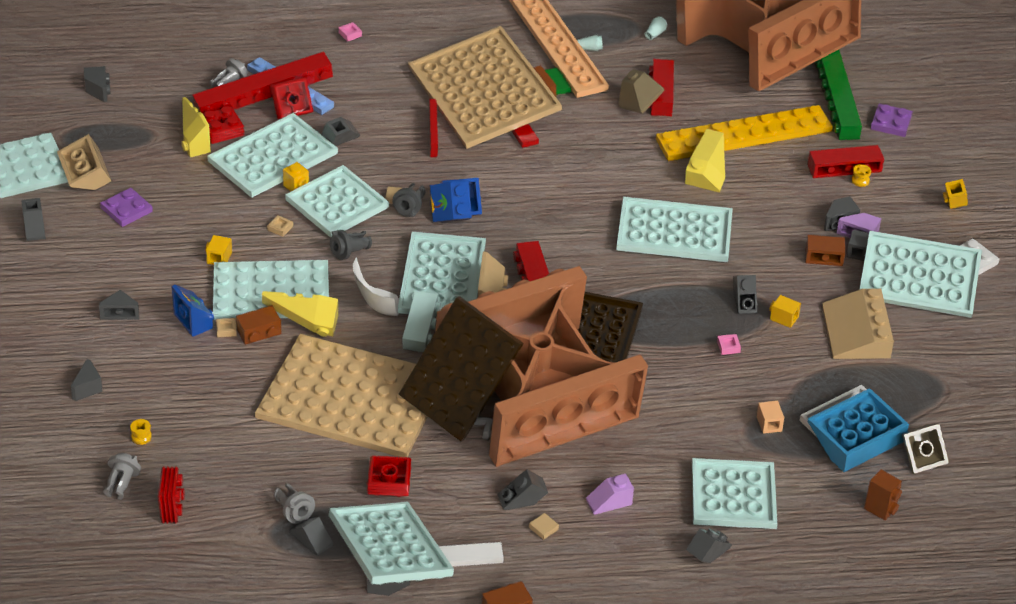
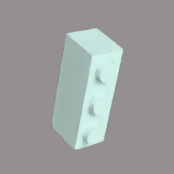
(421, 321)

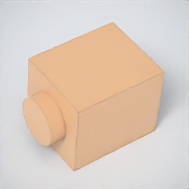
(770, 417)

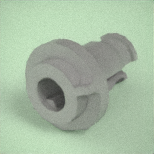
(234, 71)
(123, 467)
(296, 505)

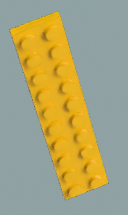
(748, 131)

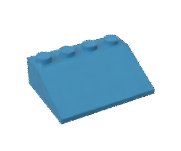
(858, 429)

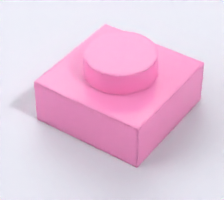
(350, 32)
(728, 344)

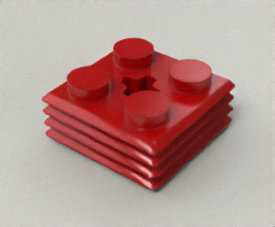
(281, 94)
(224, 124)
(389, 476)
(170, 494)

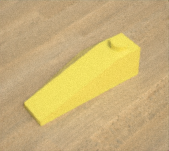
(195, 130)
(707, 162)
(315, 313)

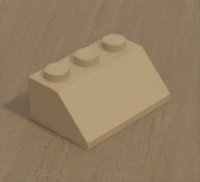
(84, 164)
(491, 275)

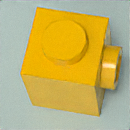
(295, 176)
(955, 194)
(218, 249)
(785, 311)

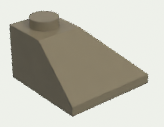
(638, 91)
(925, 447)

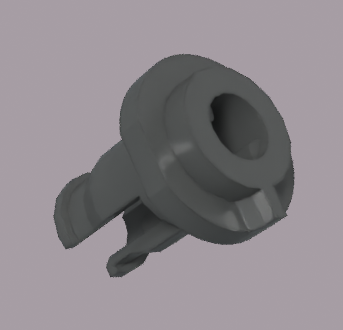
(408, 201)
(343, 243)

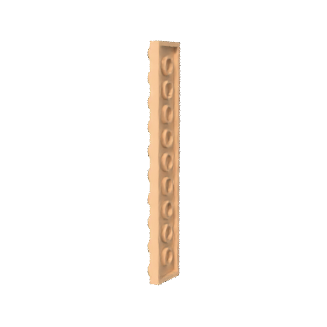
(561, 46)

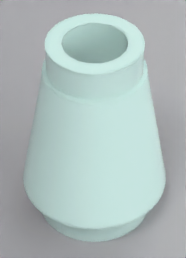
(656, 27)
(591, 43)

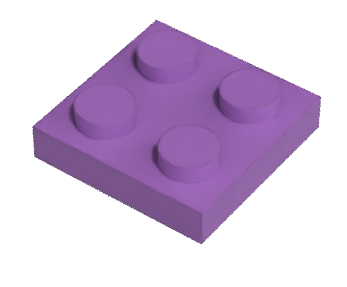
(891, 120)
(126, 207)

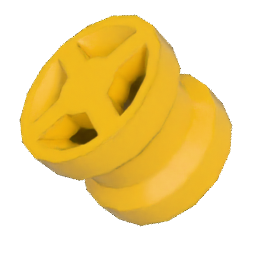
(861, 175)
(140, 431)

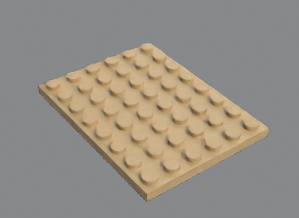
(484, 86)
(344, 396)

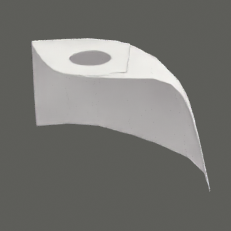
(375, 297)

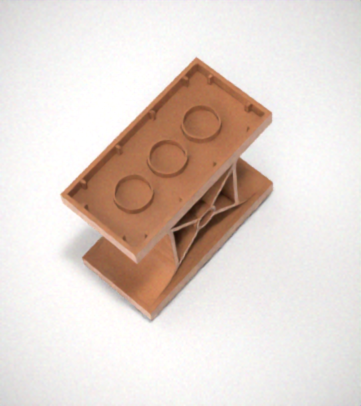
(776, 33)
(555, 382)

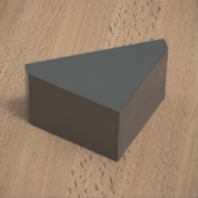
(119, 307)
(86, 382)
(313, 535)

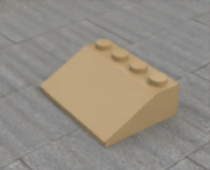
(858, 325)

